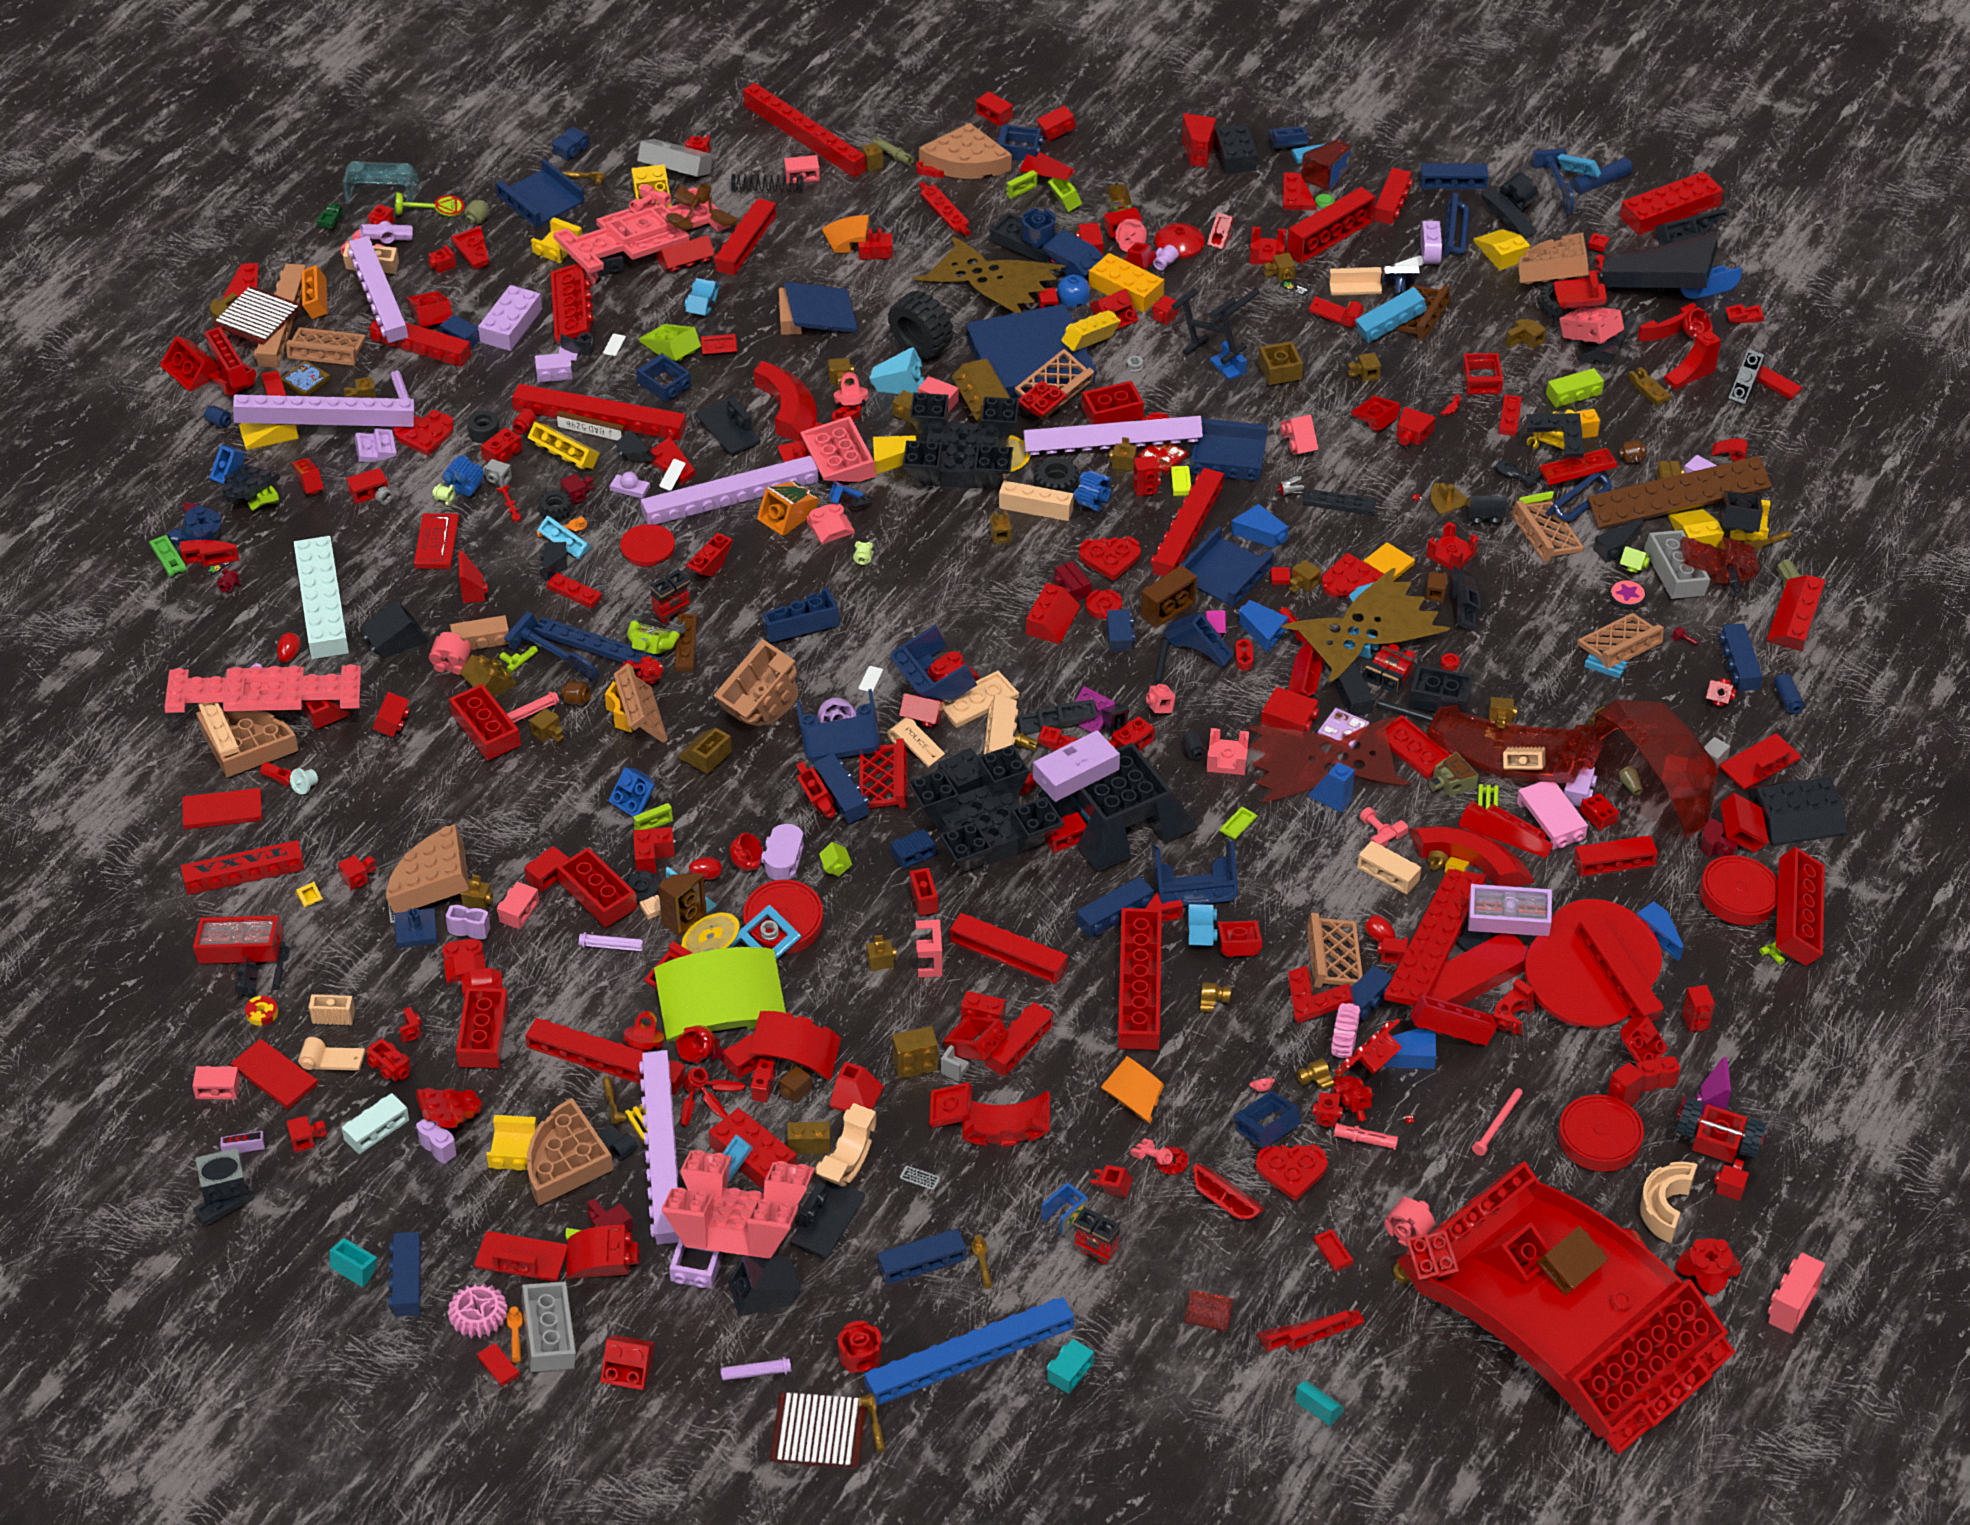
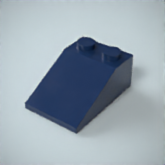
(1073, 253)

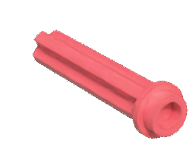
(533, 707)

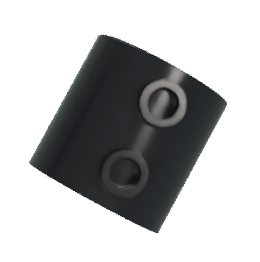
(1486, 508)

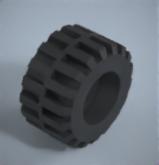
(1057, 475)

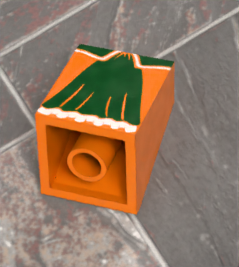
(786, 506)

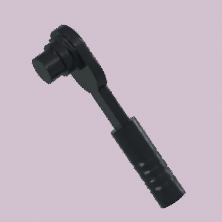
(282, 957)

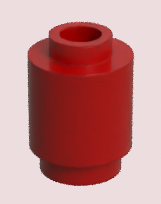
(524, 421)

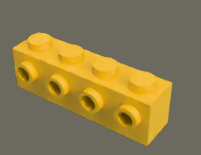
(1090, 330)
(563, 445)

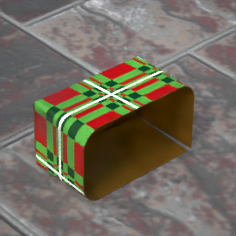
(1117, 193)

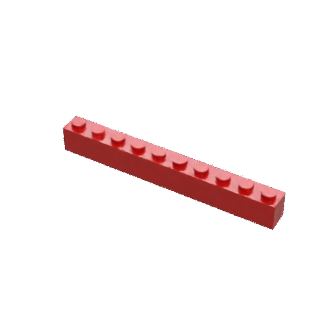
(804, 130)
(634, 417)

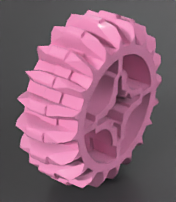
(1345, 1030)
(468, 1319)

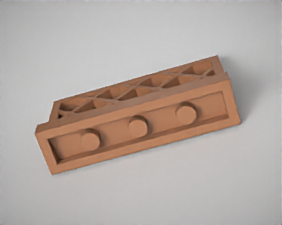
(330, 352)
(1074, 386)
(1536, 533)
(1625, 647)
(639, 703)
(1319, 964)

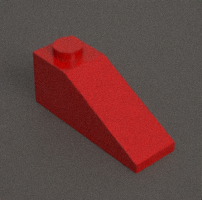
(308, 475)

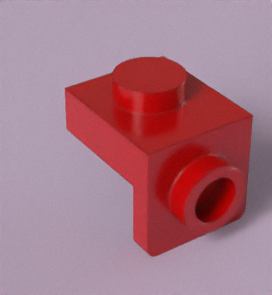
(412, 1028)

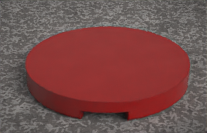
(647, 545)

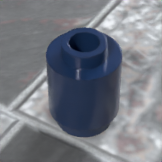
(217, 416)

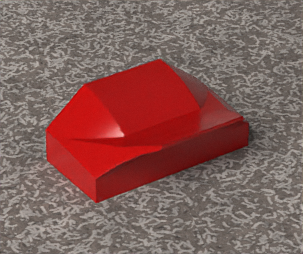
(481, 979)

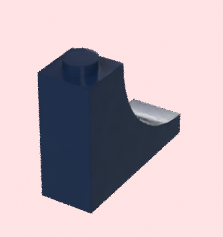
(1199, 634)

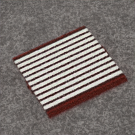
(257, 315)
(818, 1430)

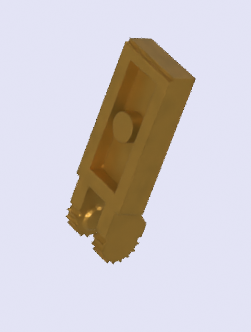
(1649, 387)

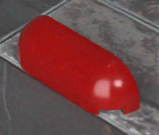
(1306, 671)
(1225, 1193)

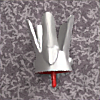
(1286, 487)

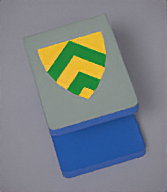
(1058, 1199)

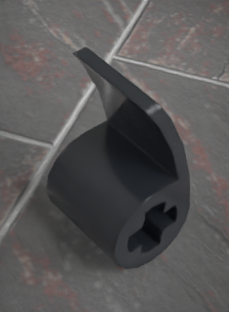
(581, 346)
(618, 1145)

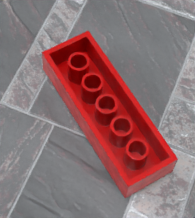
(1671, 203)
(1330, 225)
(1800, 906)

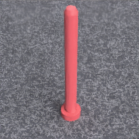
(1480, 1147)

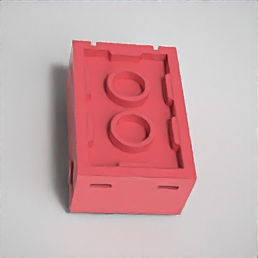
(1592, 324)

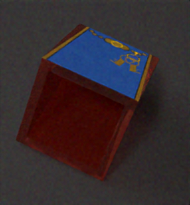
(1326, 164)

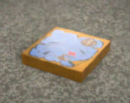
(305, 379)

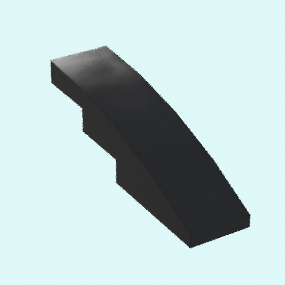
(1509, 213)
(1057, 717)

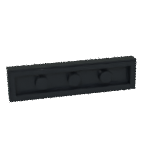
(1339, 502)

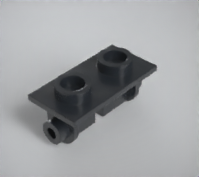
(246, 972)

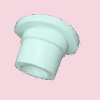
(303, 780)

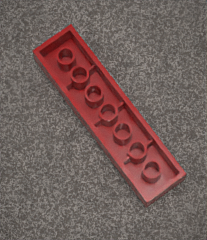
(1140, 979)

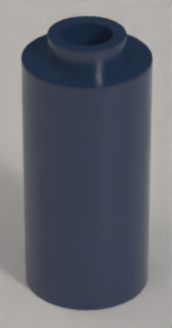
(1789, 693)

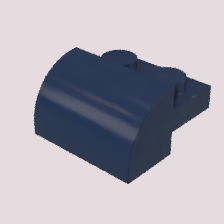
(1288, 137)

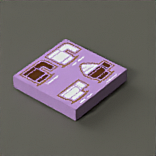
(1341, 724)

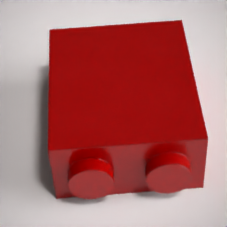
(1289, 711)
(1744, 822)

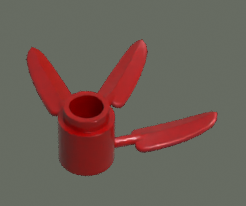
(695, 1082)

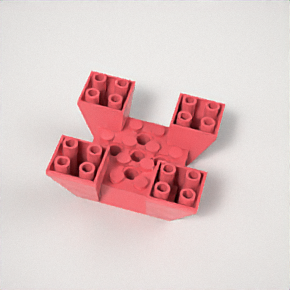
(733, 1219)

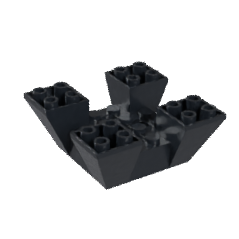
(960, 452)
(1120, 801)
(987, 821)

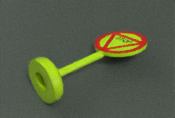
(445, 205)

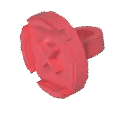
(1130, 232)
(850, 394)

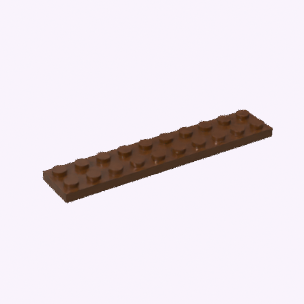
(1678, 492)

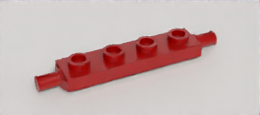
(944, 208)

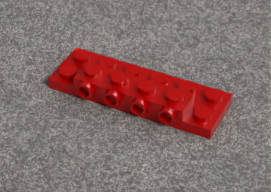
(571, 302)

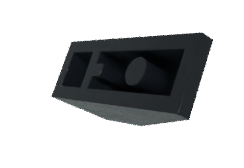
(1612, 543)

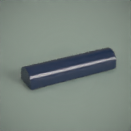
(1608, 173)

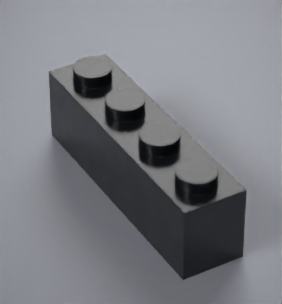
(1354, 690)

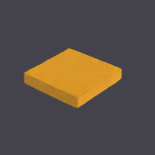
(1390, 557)

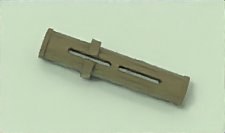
(897, 153)

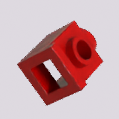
(699, 143)
(442, 259)
(1392, 950)

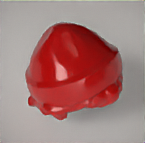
(1696, 323)
(746, 852)
(695, 1043)

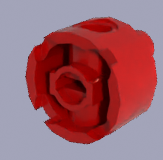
(859, 1347)

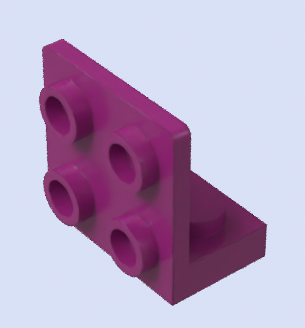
(1100, 703)

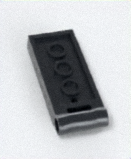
(1009, 234)

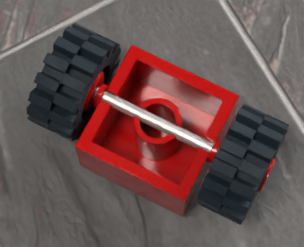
(1720, 1131)

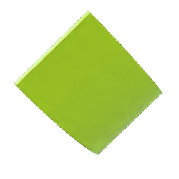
(718, 989)

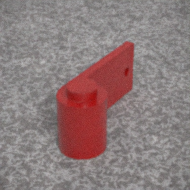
(1337, 313)

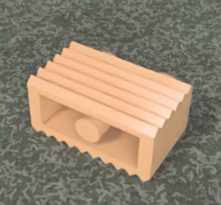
(1524, 758)
(332, 1009)

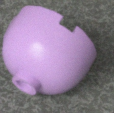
(835, 709)

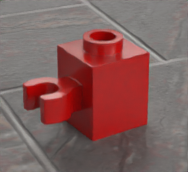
(355, 872)
(302, 1133)
(1113, 1180)
(1732, 1180)

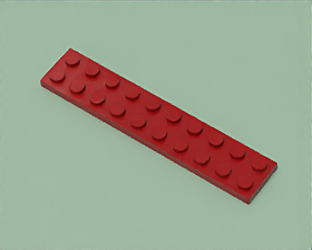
(1433, 938)

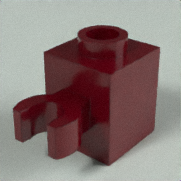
(576, 488)

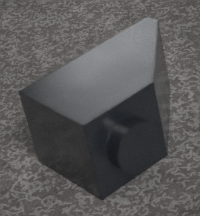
(632, 448)

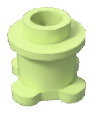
(444, 493)
(863, 553)

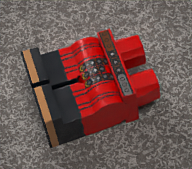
(671, 597)
(1390, 666)
(1095, 1237)

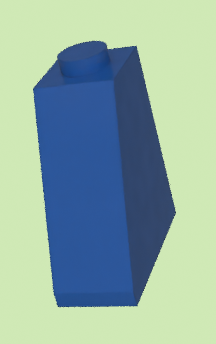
(1260, 526)
(1262, 624)
(1335, 787)
(1417, 1049)

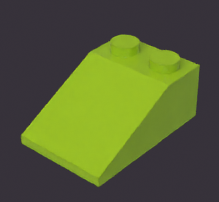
(672, 341)

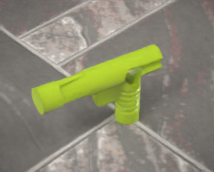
(517, 659)
(1773, 951)

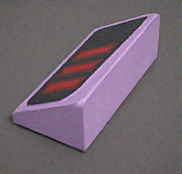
(243, 1142)

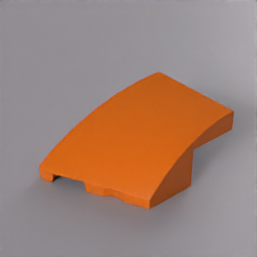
(845, 231)
(1134, 1088)

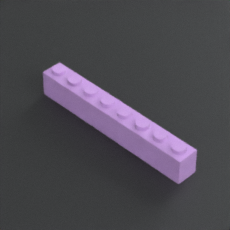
(378, 289)

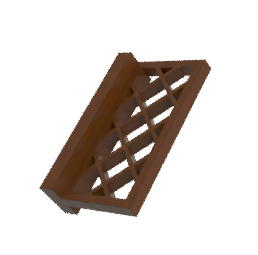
(1427, 321)

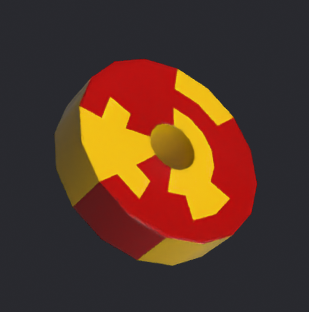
(259, 1017)

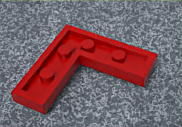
(1308, 1005)

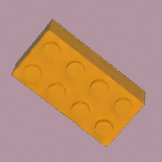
(1116, 274)

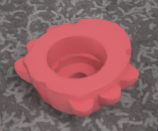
(1262, 1084)

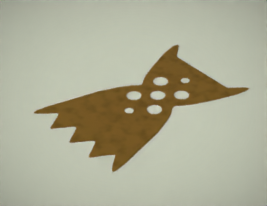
(1017, 281)
(1384, 599)

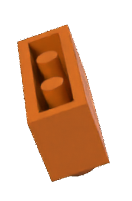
(314, 292)

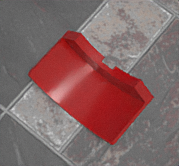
(1580, 292)
(796, 1041)
(1008, 1122)

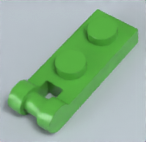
(167, 556)

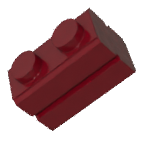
(1072, 580)

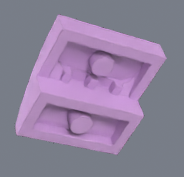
(375, 446)

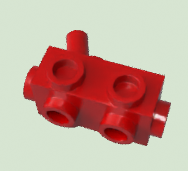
(647, 669)
(388, 1060)
(1353, 1095)

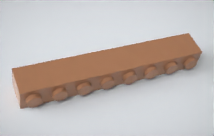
(290, 288)

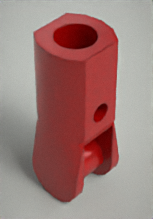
(274, 772)

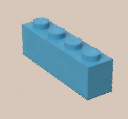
(1391, 314)

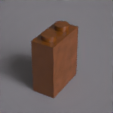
(1572, 1260)

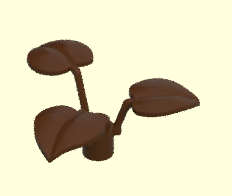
(703, 193)

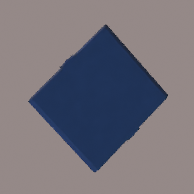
(821, 307)

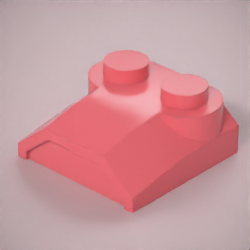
(829, 523)

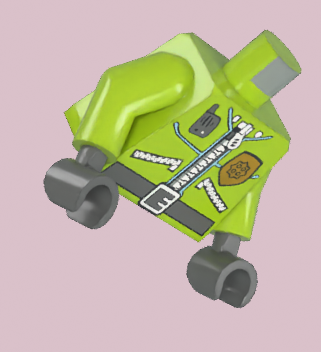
(652, 638)

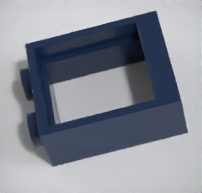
(1020, 134)
(655, 367)
(1247, 1119)

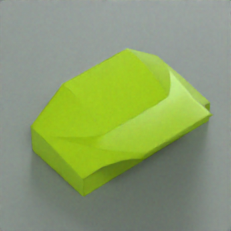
(267, 496)

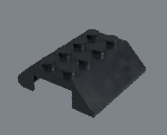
(1801, 810)

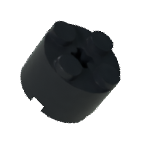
(1519, 190)

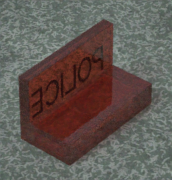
(1209, 1310)

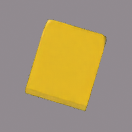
(1454, 863)
(308, 894)

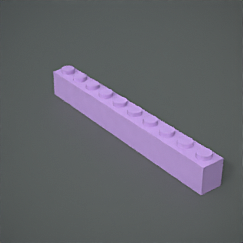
(323, 410)
(1111, 433)
(726, 490)
(660, 1138)

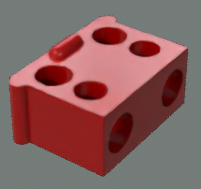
(1599, 812)
(762, 1080)

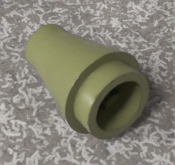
(1631, 780)

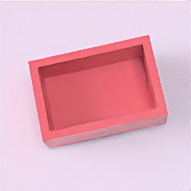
(1795, 1292)

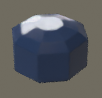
(175, 536)

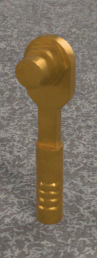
(597, 176)
(1758, 543)
(615, 1116)
(979, 1250)
(869, 1401)

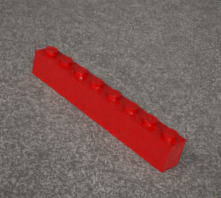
(1187, 522)
(594, 1052)

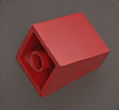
(1198, 138)

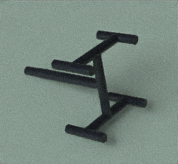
(1219, 315)

